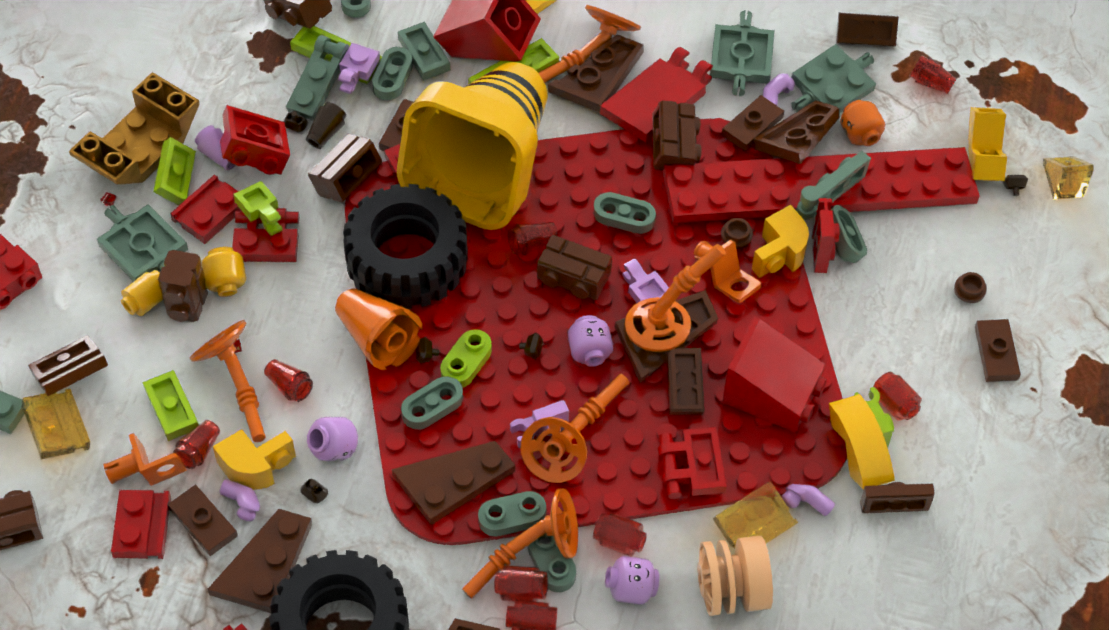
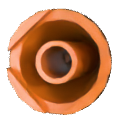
(379, 327)

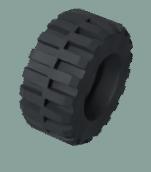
(399, 213)
(337, 579)

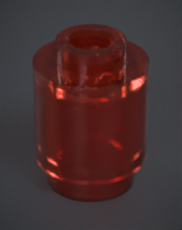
(898, 396)
(619, 534)
(521, 583)
(531, 616)

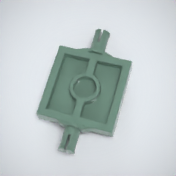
(742, 53)
(833, 79)
(139, 241)

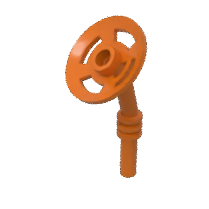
(609, 26)
(659, 318)
(223, 348)
(561, 440)
(559, 524)

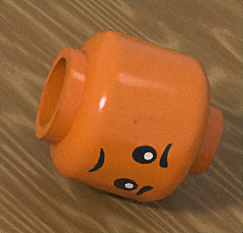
(862, 123)

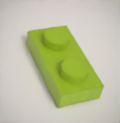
(174, 171)
(170, 405)

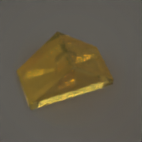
(1067, 176)

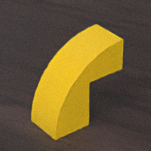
(986, 143)
(865, 444)

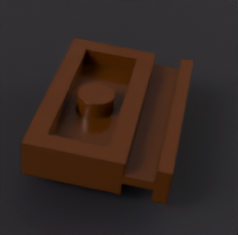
(68, 365)

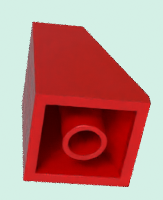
(487, 29)
(773, 378)

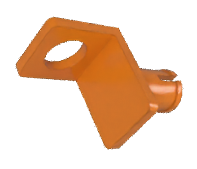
(727, 272)
(138, 462)

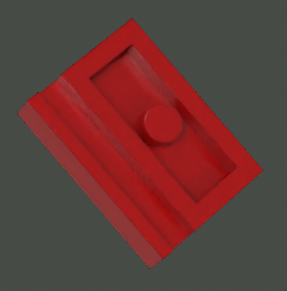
(207, 209)
(825, 235)
(140, 524)

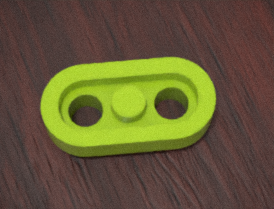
(468, 356)

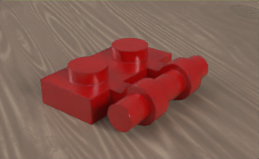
(260, 246)
(703, 462)

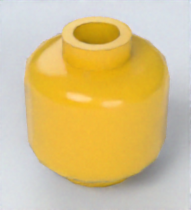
(224, 271)

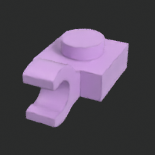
(356, 64)
(643, 285)
(556, 410)

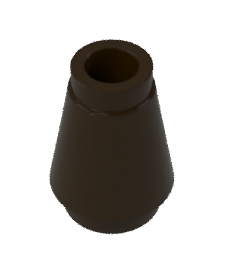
(325, 124)

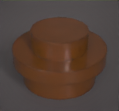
(737, 231)
(970, 287)

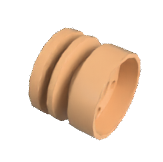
(738, 575)

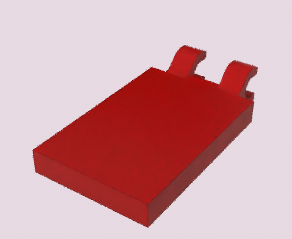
(661, 81)

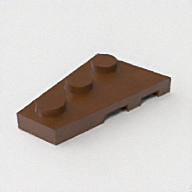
(798, 133)
(647, 362)
(453, 479)
(263, 562)

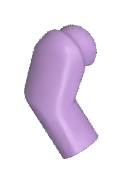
(781, 82)
(809, 494)
(244, 496)

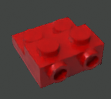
(254, 141)
(17, 272)

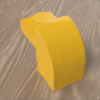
(787, 242)
(253, 465)

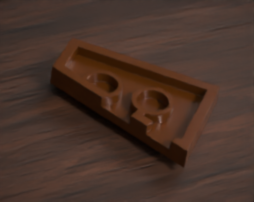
(600, 75)

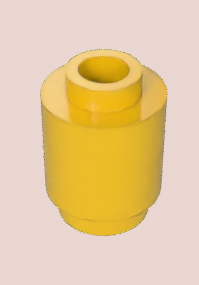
(142, 294)

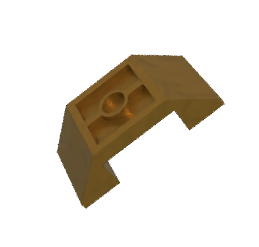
(135, 144)

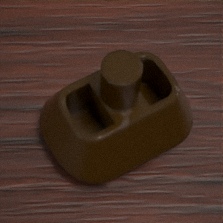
(295, 122)
(1015, 182)
(532, 346)
(424, 351)
(314, 491)

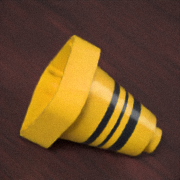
(476, 142)

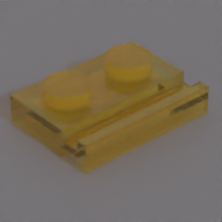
(55, 424)
(756, 515)

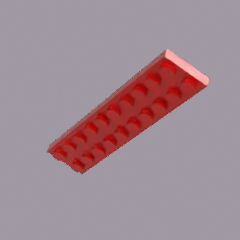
(769, 185)

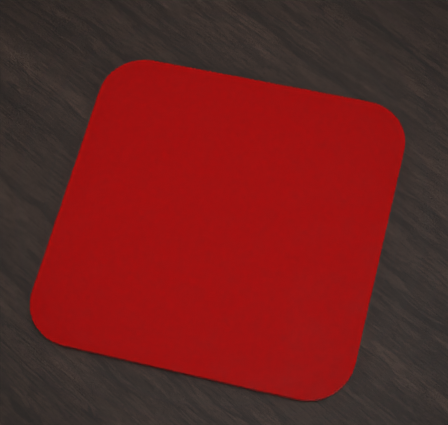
(511, 303)

